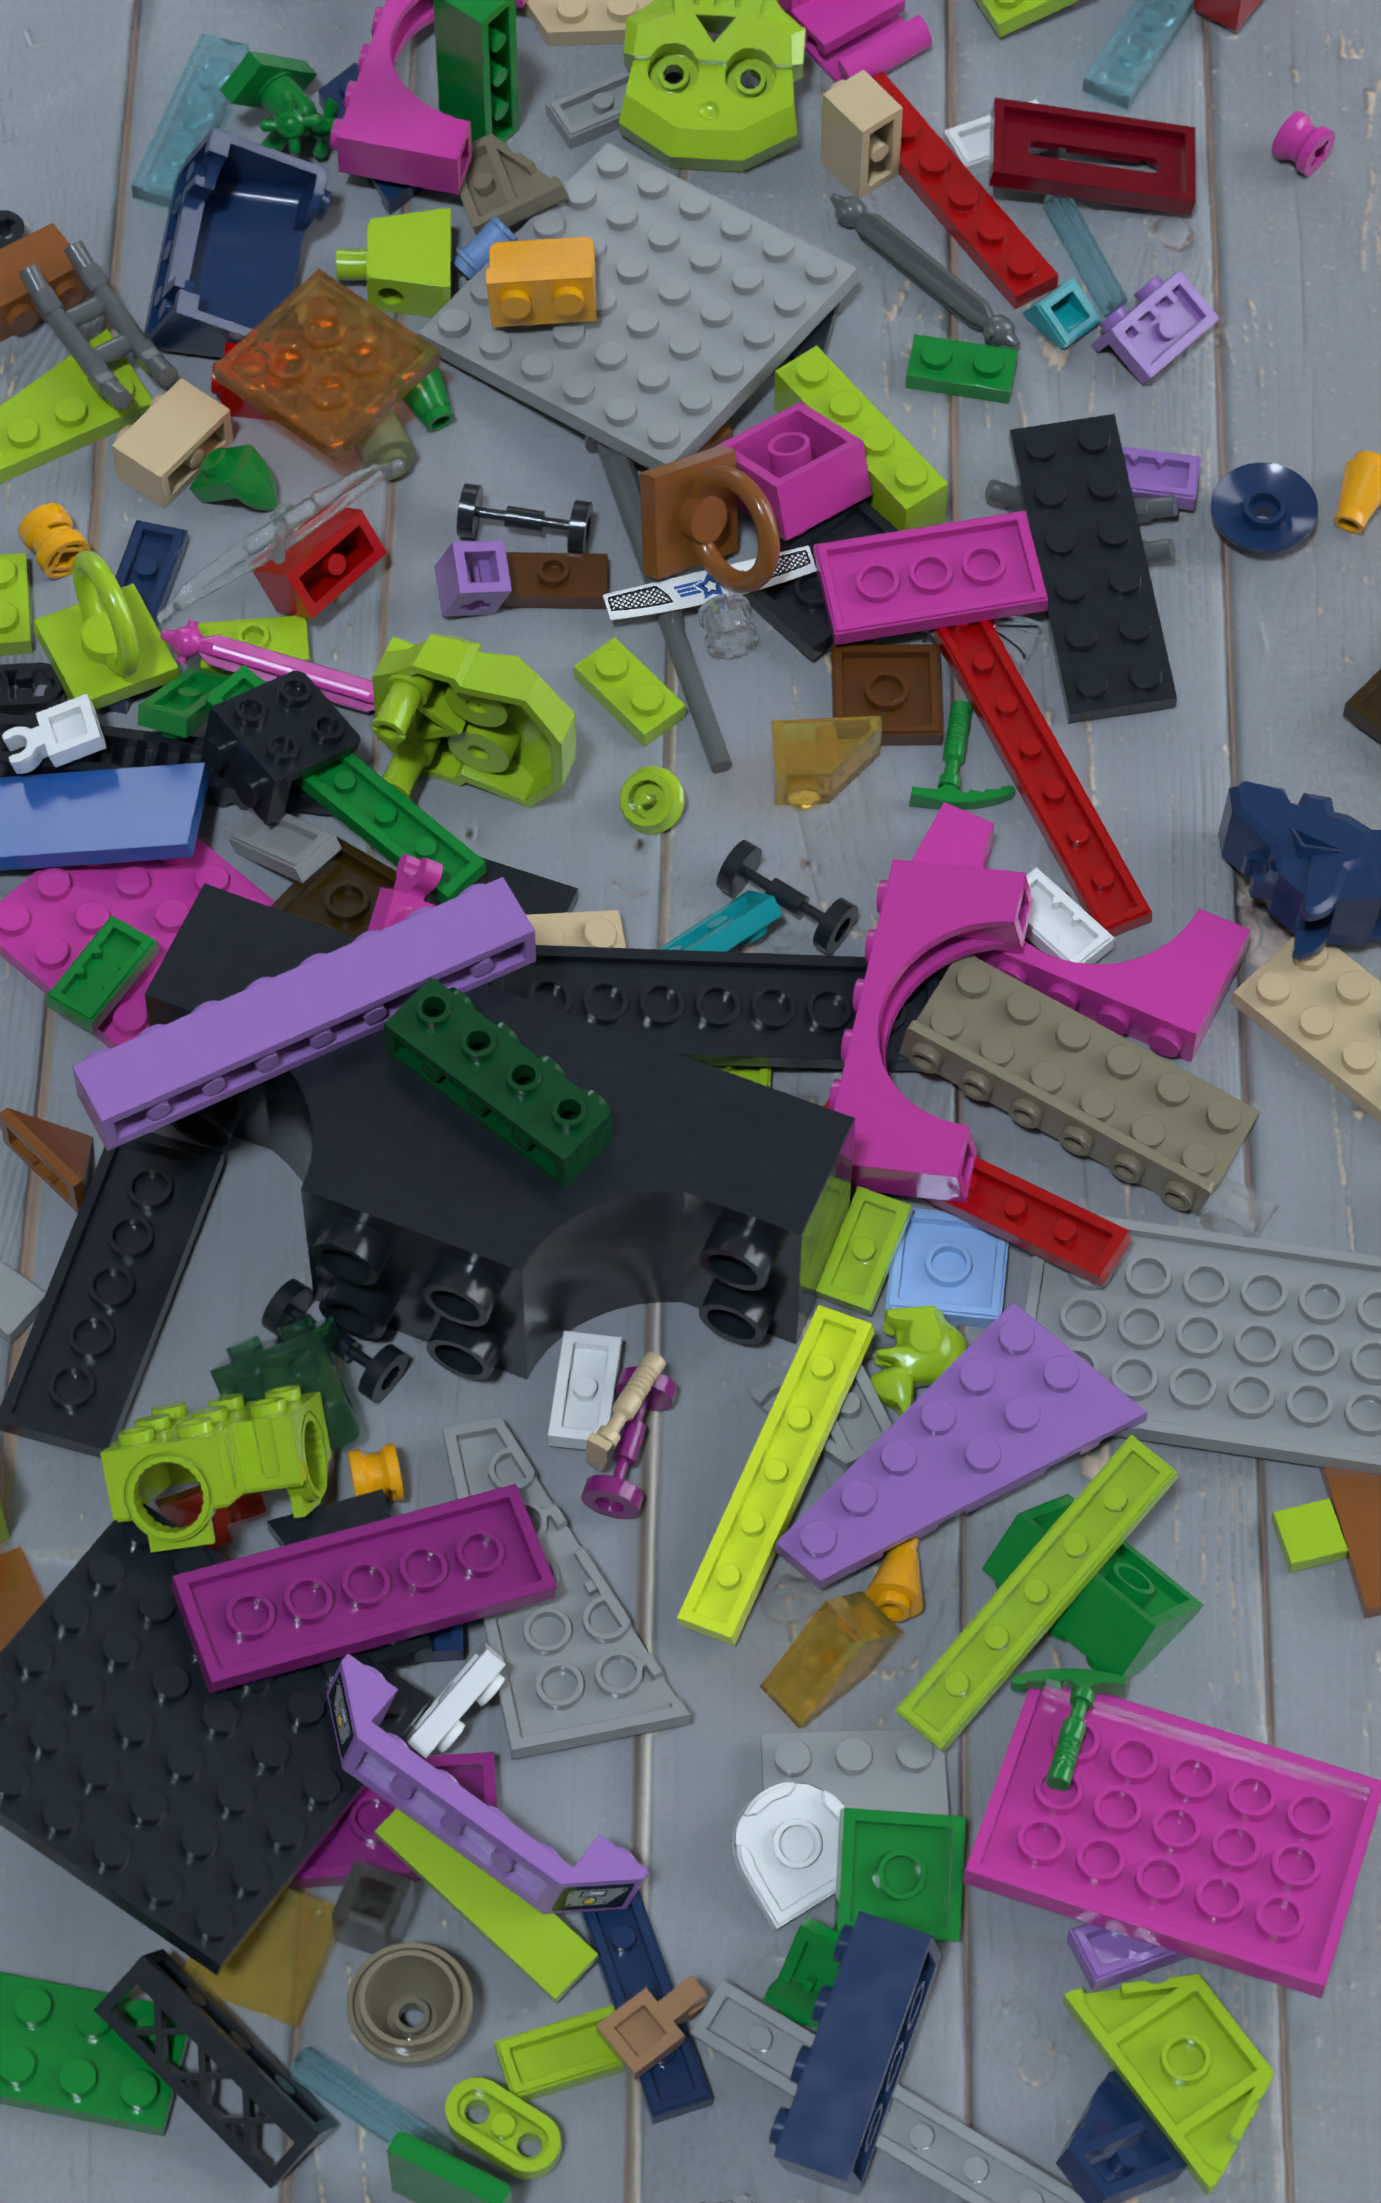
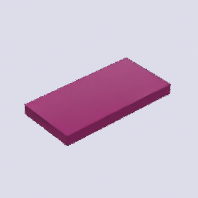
(930, 577)

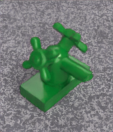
(279, 87)

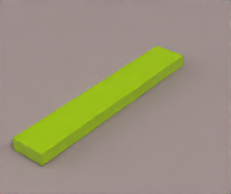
(1037, 1593)

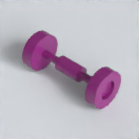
(612, 1494)

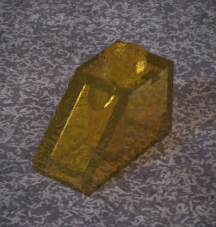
(820, 757)
(830, 1657)

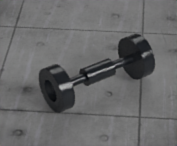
(471, 510)
(741, 868)
(381, 1372)

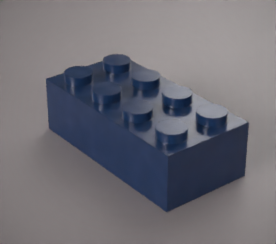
(856, 2053)

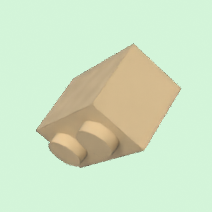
(861, 133)
(169, 441)

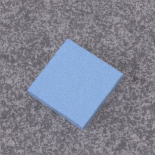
(949, 1267)

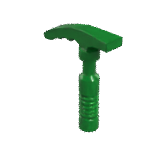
(949, 782)
(1084, 1686)

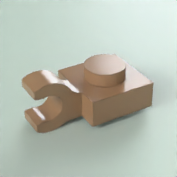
(647, 2030)

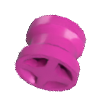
(1303, 143)

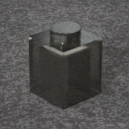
(373, 1908)

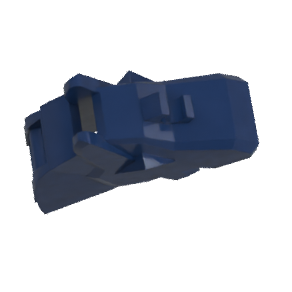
(1306, 864)

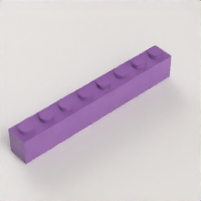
(300, 1013)

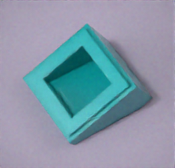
(1063, 314)

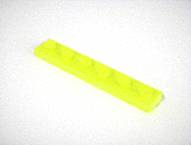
(775, 1475)

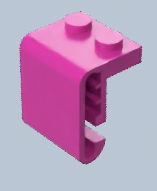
(858, 34)

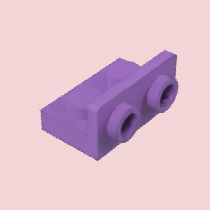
(1158, 327)

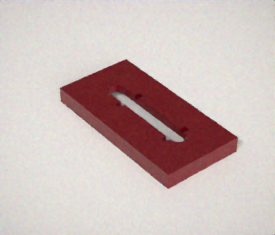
(1027, 125)

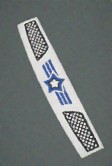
(698, 587)

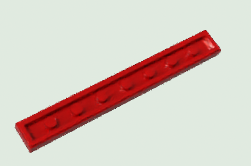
(1043, 776)

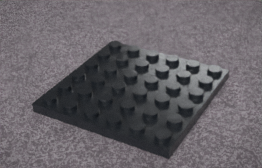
(146, 1781)

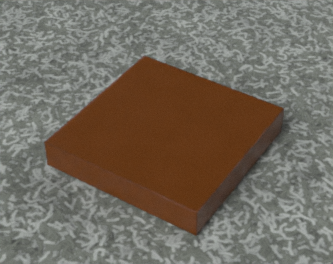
(891, 683)

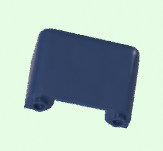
(230, 242)

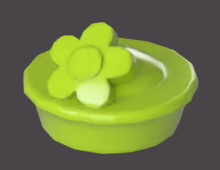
(651, 800)

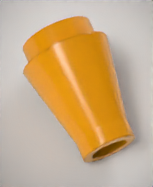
(1359, 492)

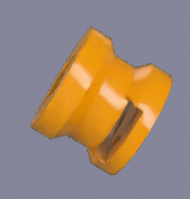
(376, 1472)

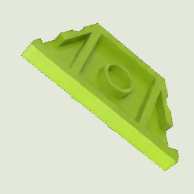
(1181, 2063)

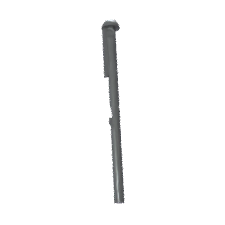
(626, 492)

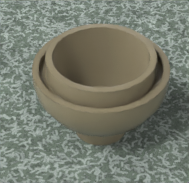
(403, 1980)

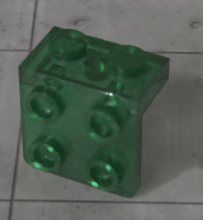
(292, 1359)

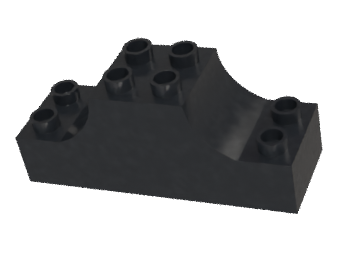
(458, 1240)

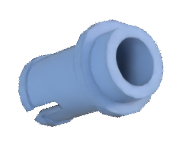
(476, 252)

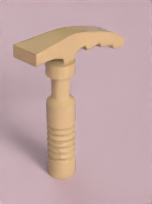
(623, 1410)

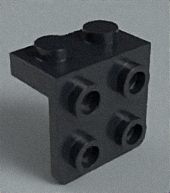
(275, 737)

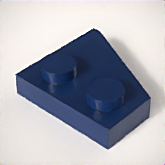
(1117, 2148)

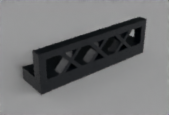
(232, 2049)

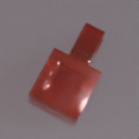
(186, 1506)

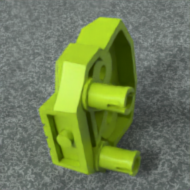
(710, 115)
(471, 720)

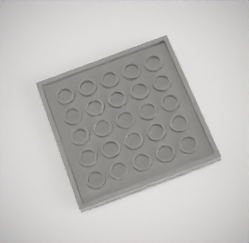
(687, 305)

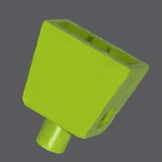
(404, 262)

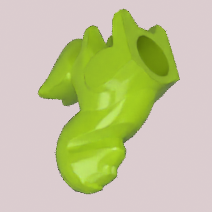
(921, 1353)

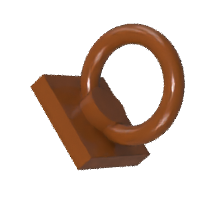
(693, 519)

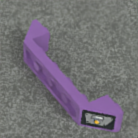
(600, 1880)

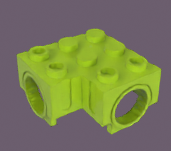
(225, 1448)

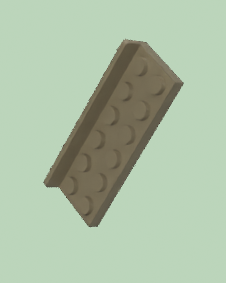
(1079, 1083)

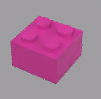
(803, 467)

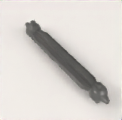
(925, 271)

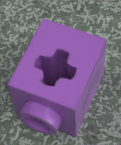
(472, 578)

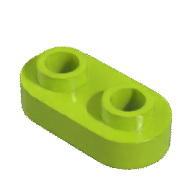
(505, 2129)

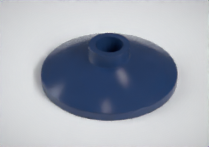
(1266, 492)

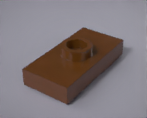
(557, 580)

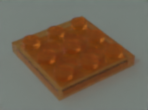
(327, 365)

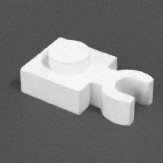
(63, 734)

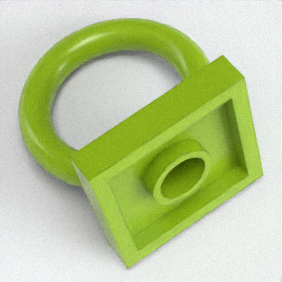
(105, 641)

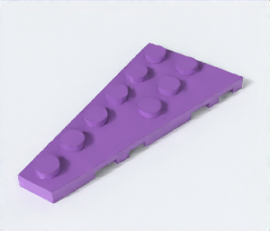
(972, 1436)

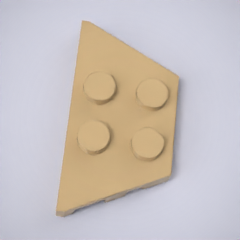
(582, 20)

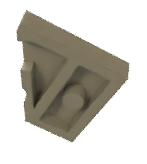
(505, 185)

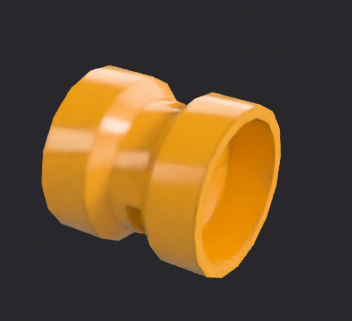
(51, 536)

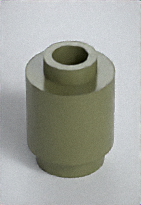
(386, 443)

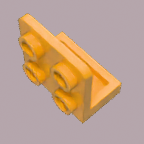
(542, 282)

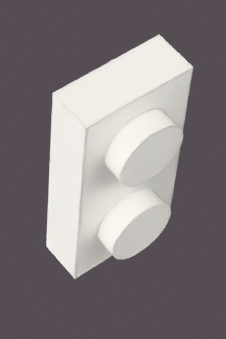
(583, 1388)
(440, 1722)

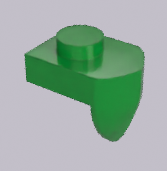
(237, 474)

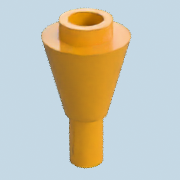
(897, 1583)

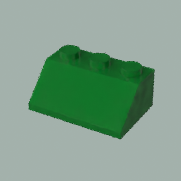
(1123, 1611)

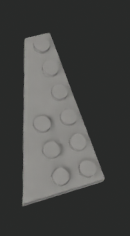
(569, 1660)

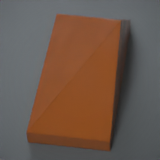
(52, 1152)

